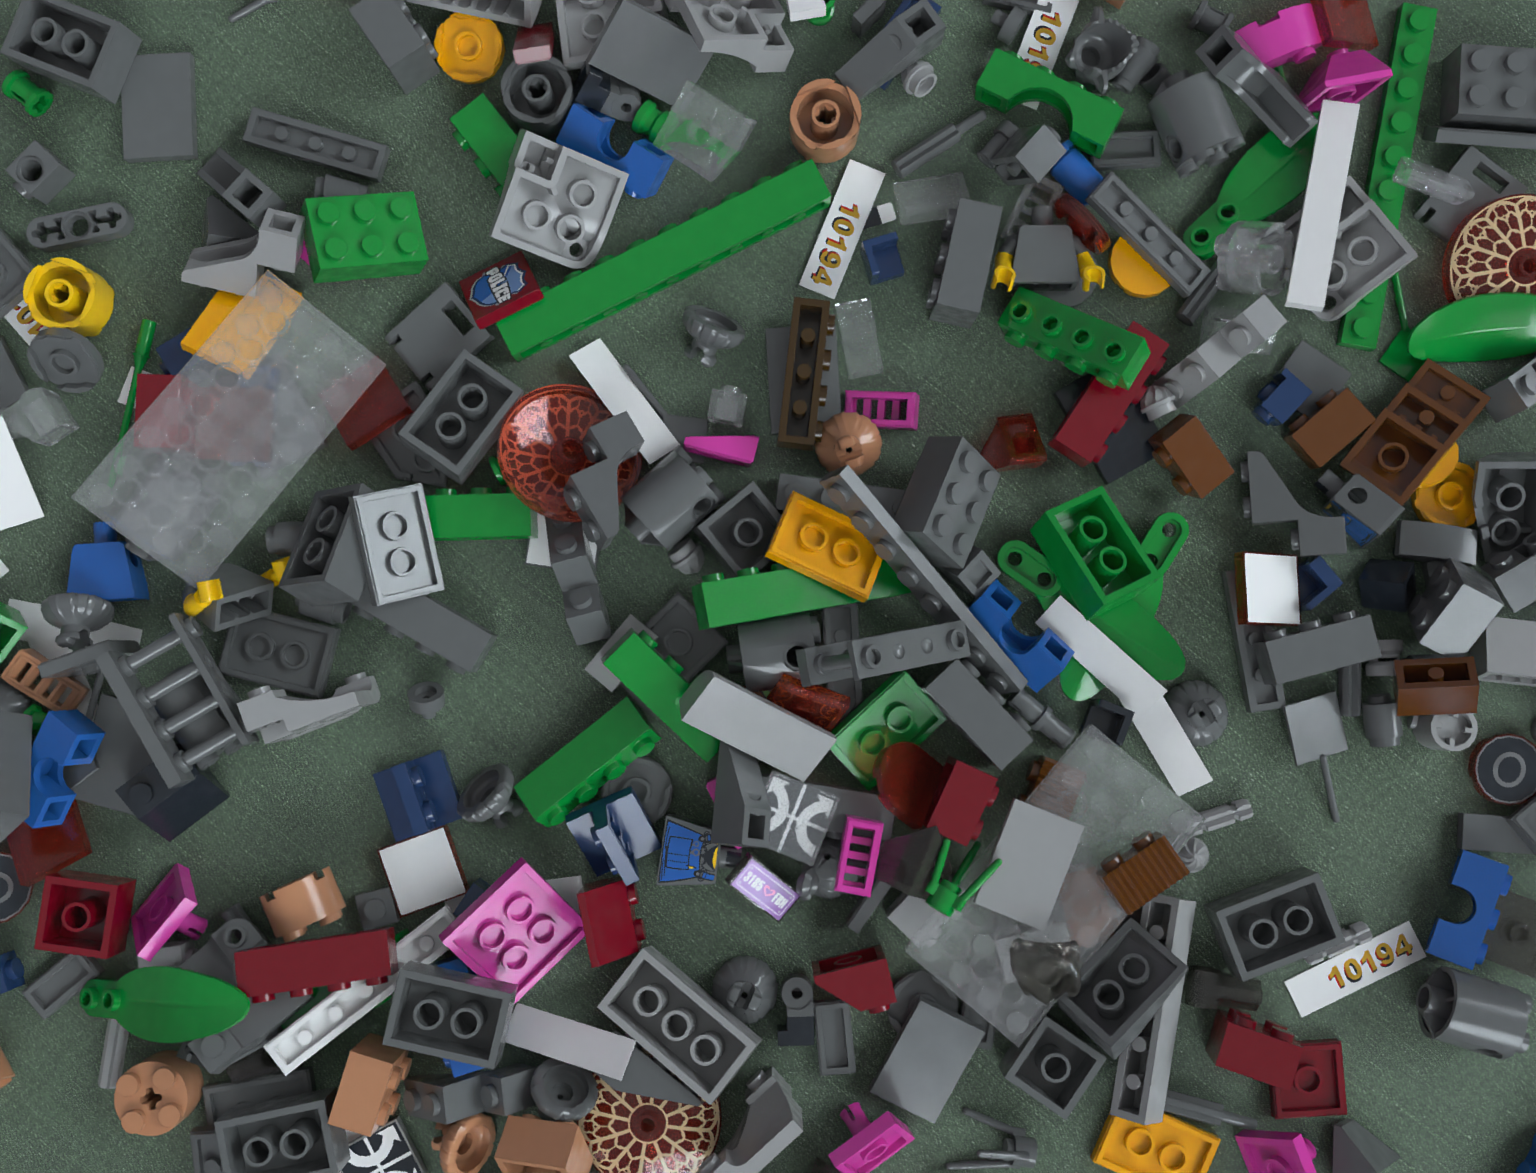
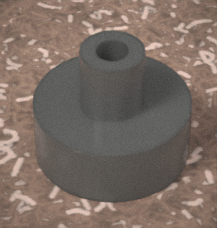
(1009, 23)
(426, 699)

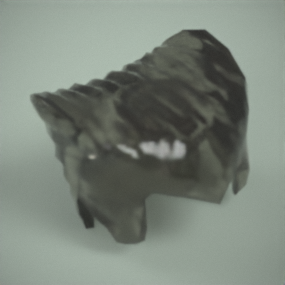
(1046, 968)

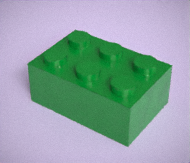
(363, 236)
(1094, 552)

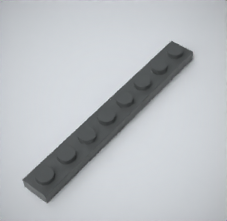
(920, 576)

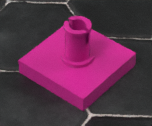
(165, 911)
(870, 1142)
(1276, 1151)

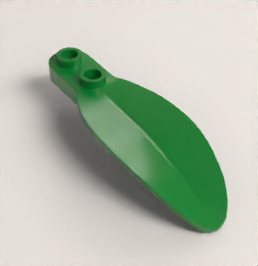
(1255, 188)
(1477, 329)
(1126, 625)
(1075, 679)
(166, 1003)

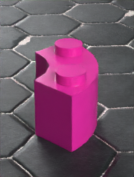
(1285, 37)

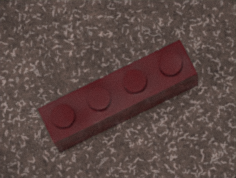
(1102, 408)
(316, 963)

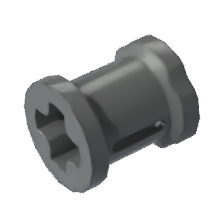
(1209, 19)

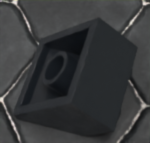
(173, 809)

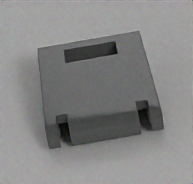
(1448, 216)
(432, 339)

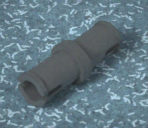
(1041, 718)

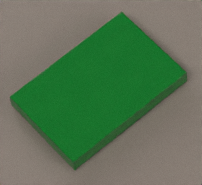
(888, 716)

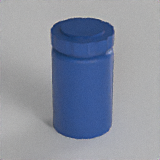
(1075, 173)

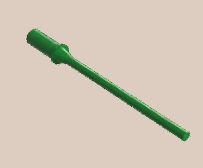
(141, 356)

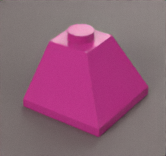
(1344, 78)

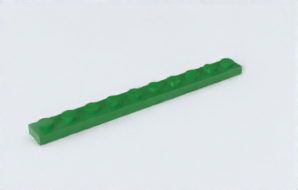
(1391, 141)

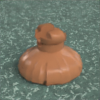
(847, 431)
(465, 1143)

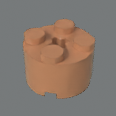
(838, 107)
(303, 903)
(139, 1097)

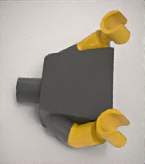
(1045, 258)
(233, 595)

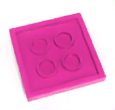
(515, 929)

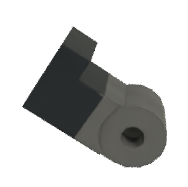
(606, 93)
(798, 996)

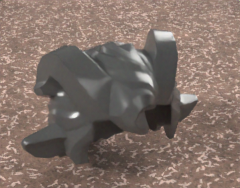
(1100, 51)

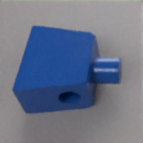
(107, 568)

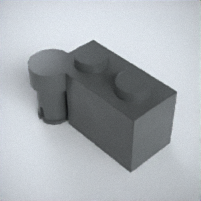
(1022, 152)

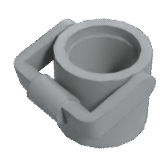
(1444, 731)

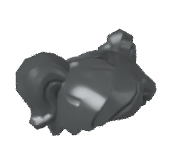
(821, 876)

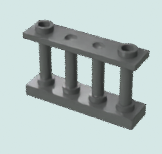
(883, 653)
(139, 701)

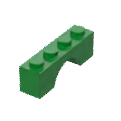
(1011, 81)

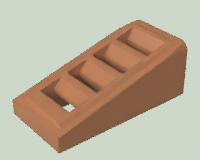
(19, 665)

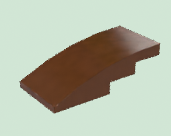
(1415, 431)

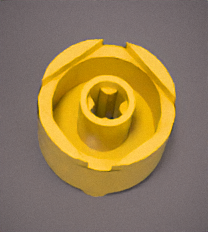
(68, 297)

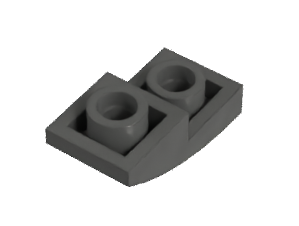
(1436, 542)

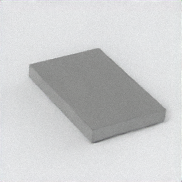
(1035, 860)

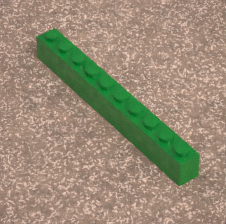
(666, 258)

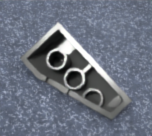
(1504, 500)

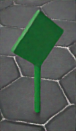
(1396, 355)

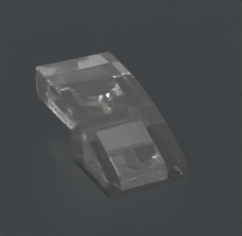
(859, 338)

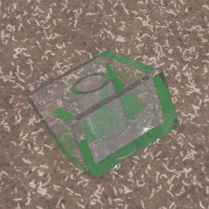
(704, 131)

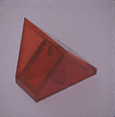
(1014, 444)

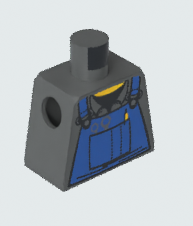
(1361, 503)
(689, 855)

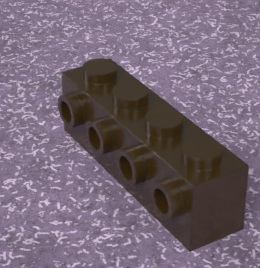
(803, 374)

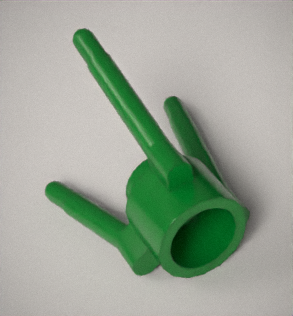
(945, 896)

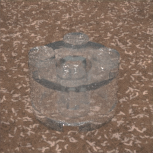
(1254, 257)

